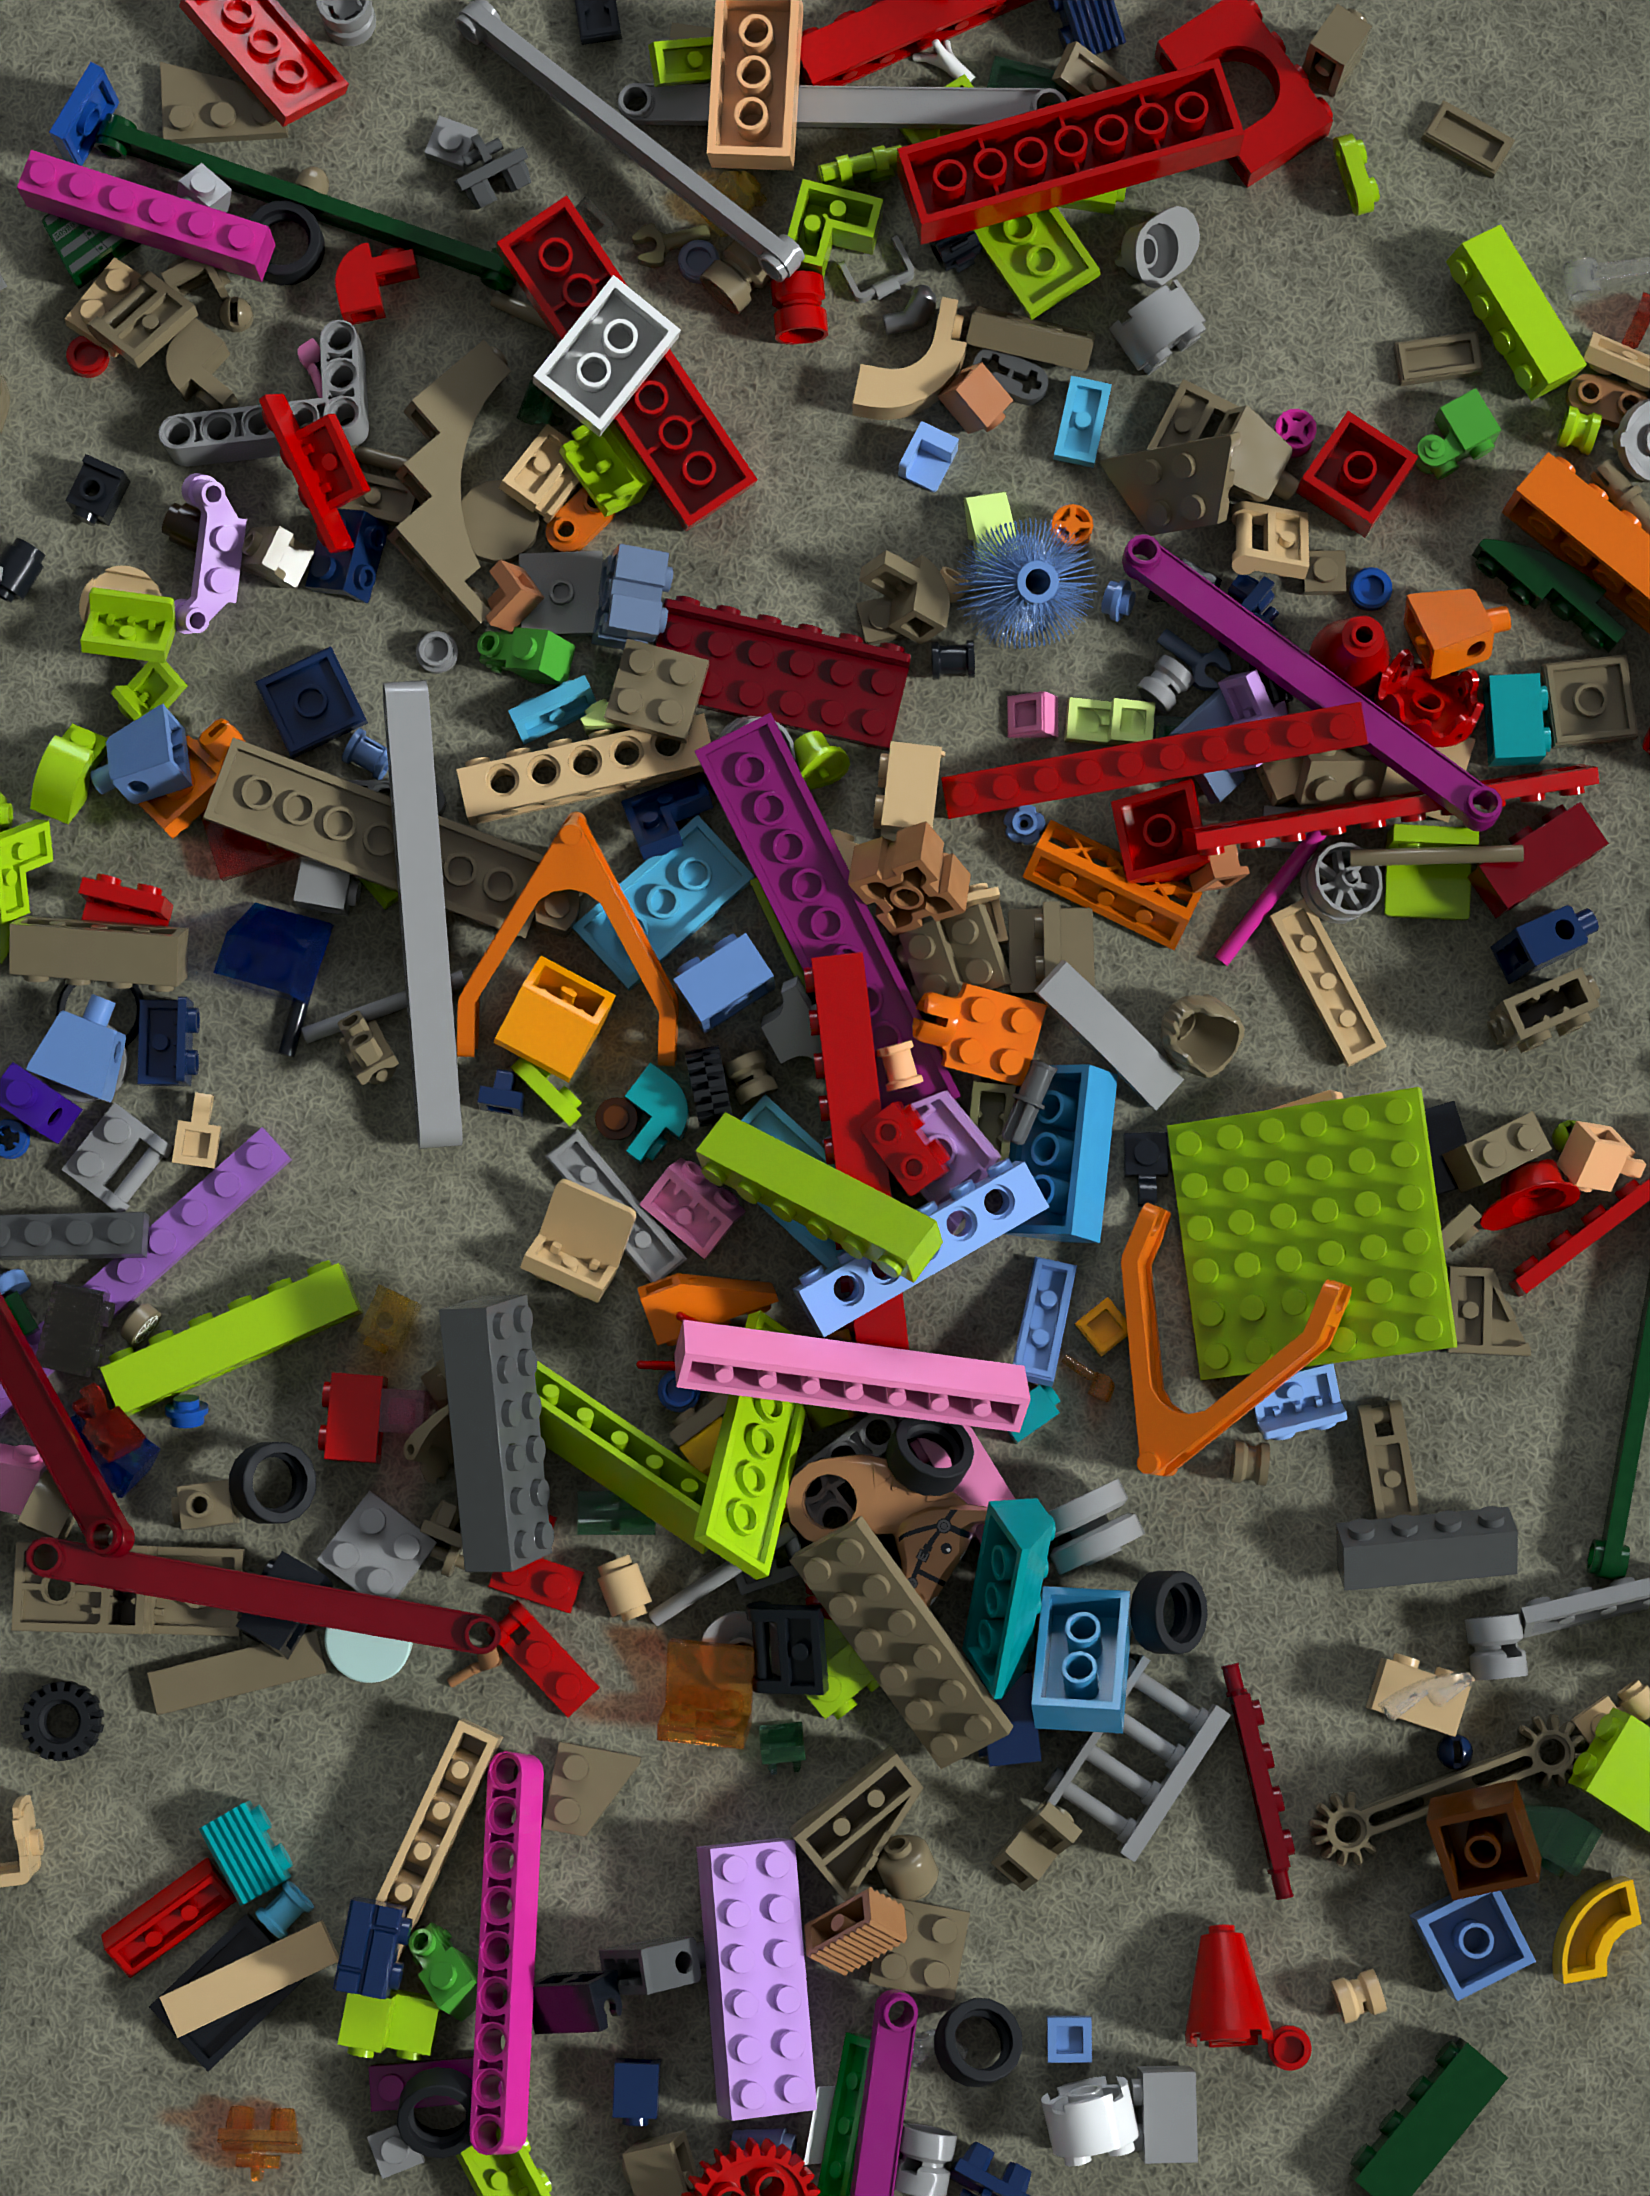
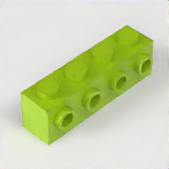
(1515, 312)

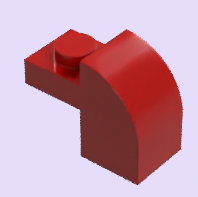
(361, 276)

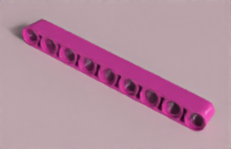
(518, 1970)

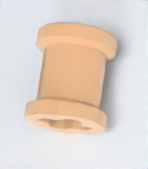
(899, 1065)

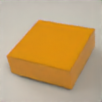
(1103, 1327)

